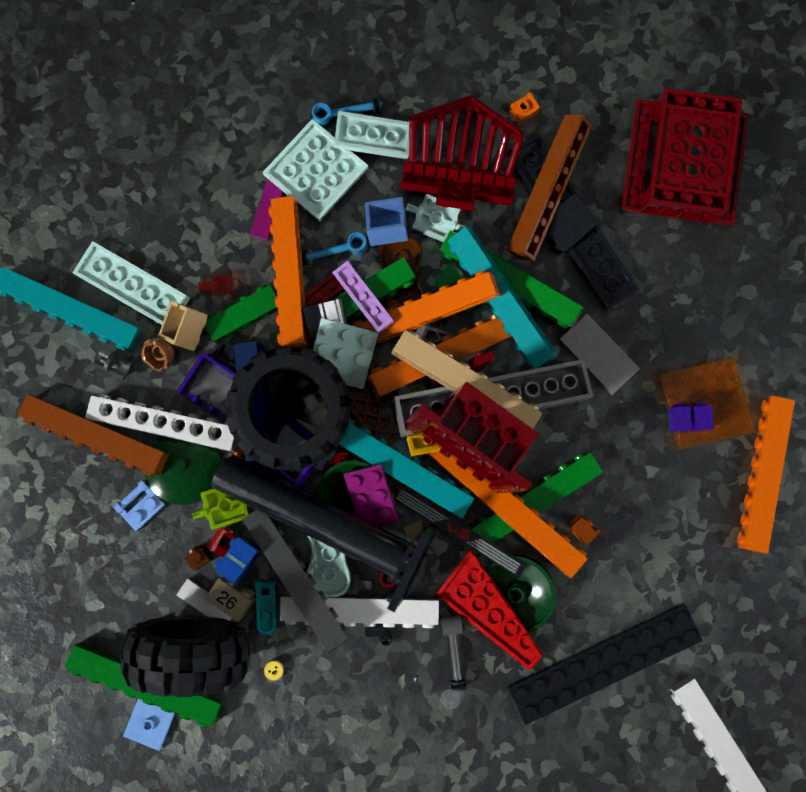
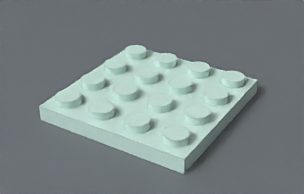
(315, 170)

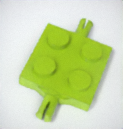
(220, 509)

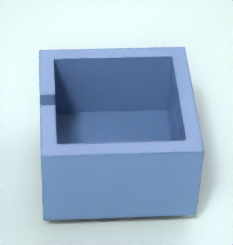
(386, 221)

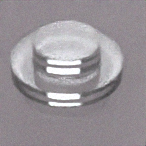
(450, 699)

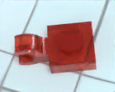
(219, 285)

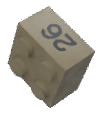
(231, 598)

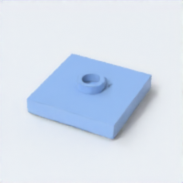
(148, 725)

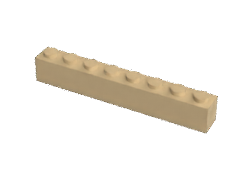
(453, 374)

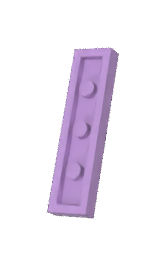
(363, 297)

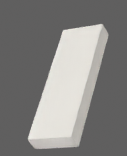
(195, 596)

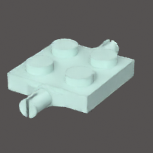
(433, 219)

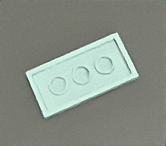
(372, 135)

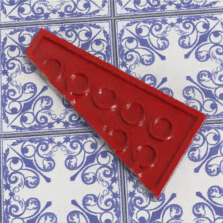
(481, 603)

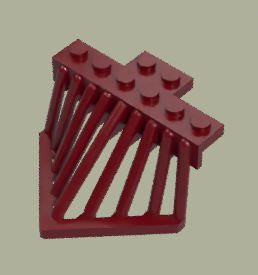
(461, 186)

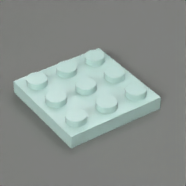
(347, 349)

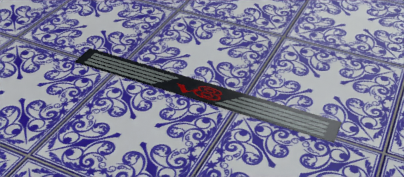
(459, 531)

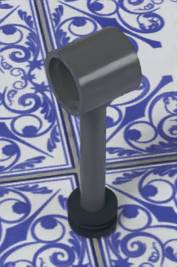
(452, 627)

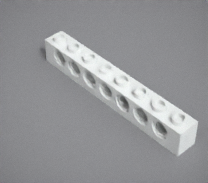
(98, 412)

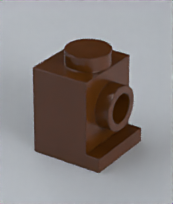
(198, 557)

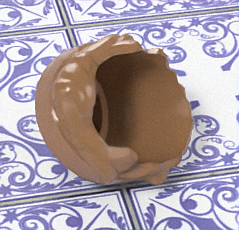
(158, 353)

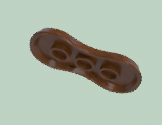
(412, 252)

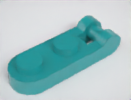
(266, 606)

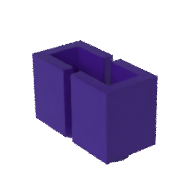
(690, 418)

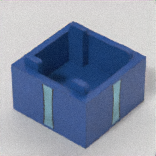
(238, 559)

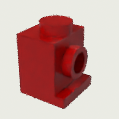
(221, 549)

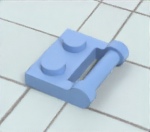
(144, 510)

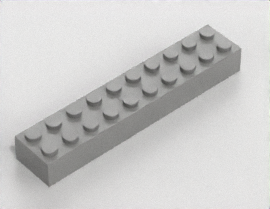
(541, 386)

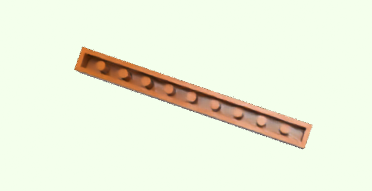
(520, 518)

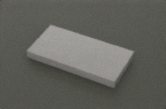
(601, 354)

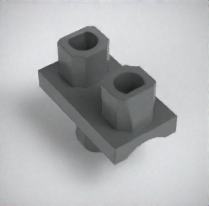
(112, 364)

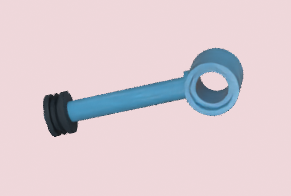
(318, 108)
(338, 249)

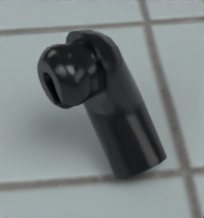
(381, 633)

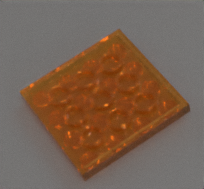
(717, 386)

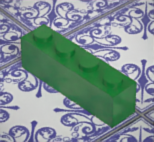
(242, 314)

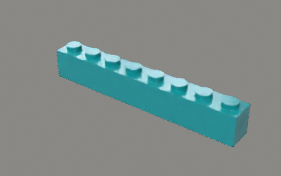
(506, 307)
(69, 309)
(407, 470)

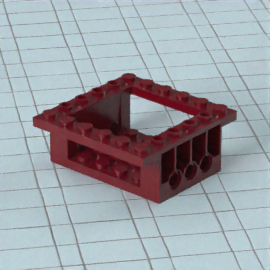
(673, 192)
(477, 436)

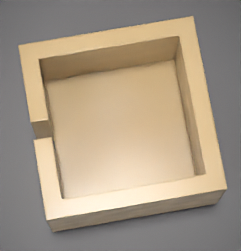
(183, 326)

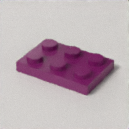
(371, 494)

